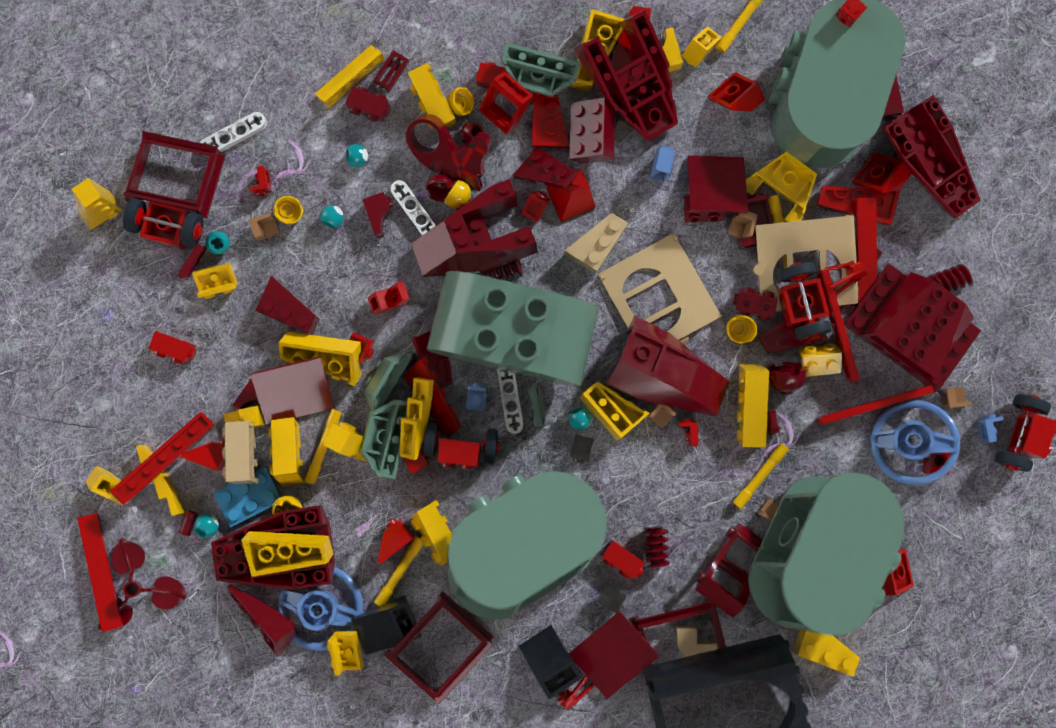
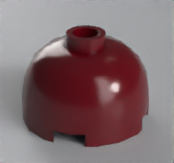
(787, 377)

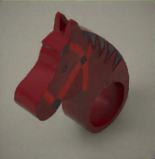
(448, 159)

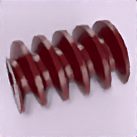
(505, 270)
(953, 277)
(657, 547)

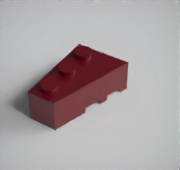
(286, 308)

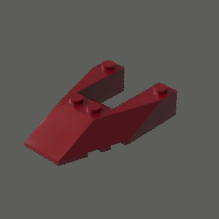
(642, 87)
(463, 240)

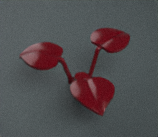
(166, 590)

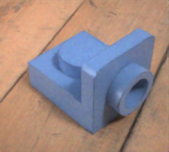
(476, 397)
(987, 429)

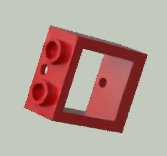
(512, 91)

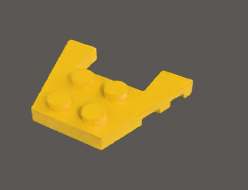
(789, 179)

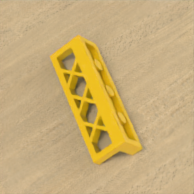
(350, 76)

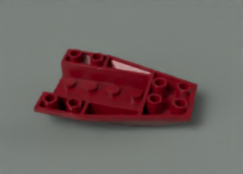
(934, 156)
(666, 372)
(231, 560)

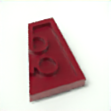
(545, 169)
(784, 338)
(436, 363)

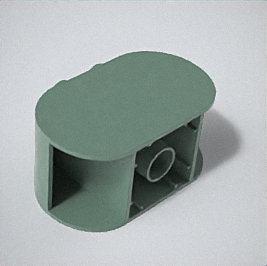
(835, 83)
(513, 328)
(524, 543)
(828, 554)

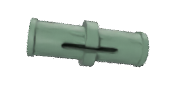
(537, 407)

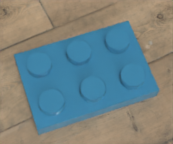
(247, 500)

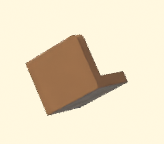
(742, 225)
(264, 227)
(954, 397)
(661, 415)
(768, 510)

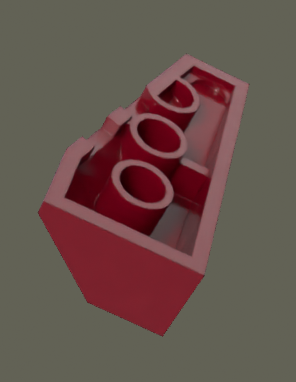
(273, 625)

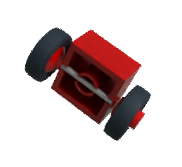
(163, 223)
(804, 302)
(1030, 435)
(460, 452)

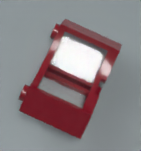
(727, 573)

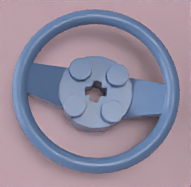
(929, 442)
(331, 614)

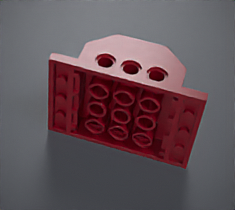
(914, 324)

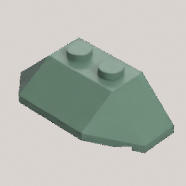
(539, 70)
(386, 379)
(382, 438)

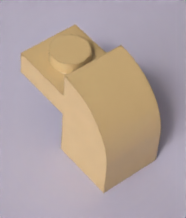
(687, 641)

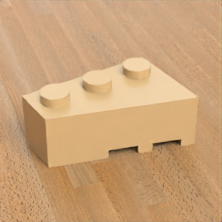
(597, 243)
(239, 453)

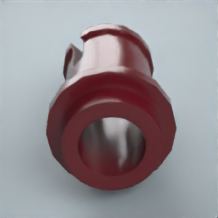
(772, 423)
(188, 523)

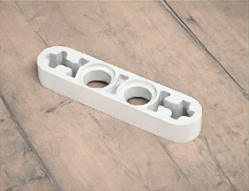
(231, 130)
(414, 213)
(513, 396)

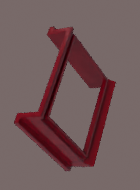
(209, 182)
(707, 607)
(466, 620)

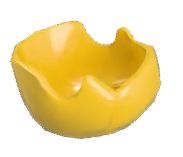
(461, 101)
(459, 195)
(288, 210)
(741, 329)
(285, 503)

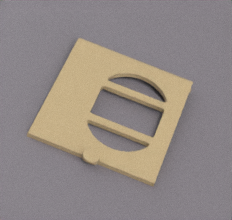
(822, 234)
(674, 267)

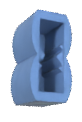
(662, 164)

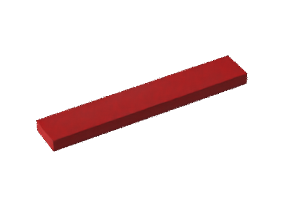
(866, 242)
(838, 327)
(875, 405)
(162, 458)
(100, 572)

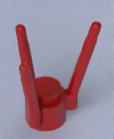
(854, 274)
(569, 697)

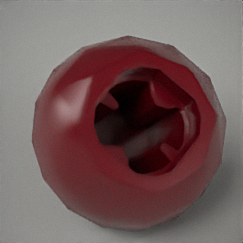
(469, 130)

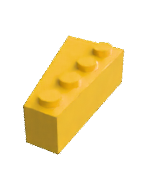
(608, 30)
(338, 356)
(752, 405)
(284, 551)

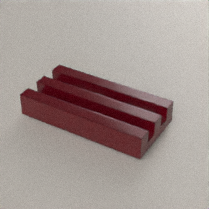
(382, 84)
(191, 262)

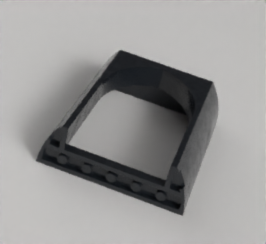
(759, 660)

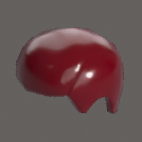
(439, 187)

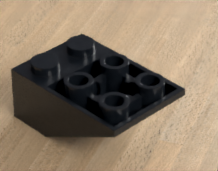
(384, 625)
(550, 662)

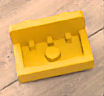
(215, 280)
(821, 359)
(345, 651)

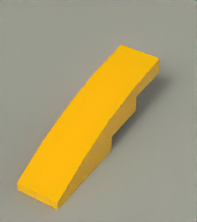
(416, 419)
(163, 484)

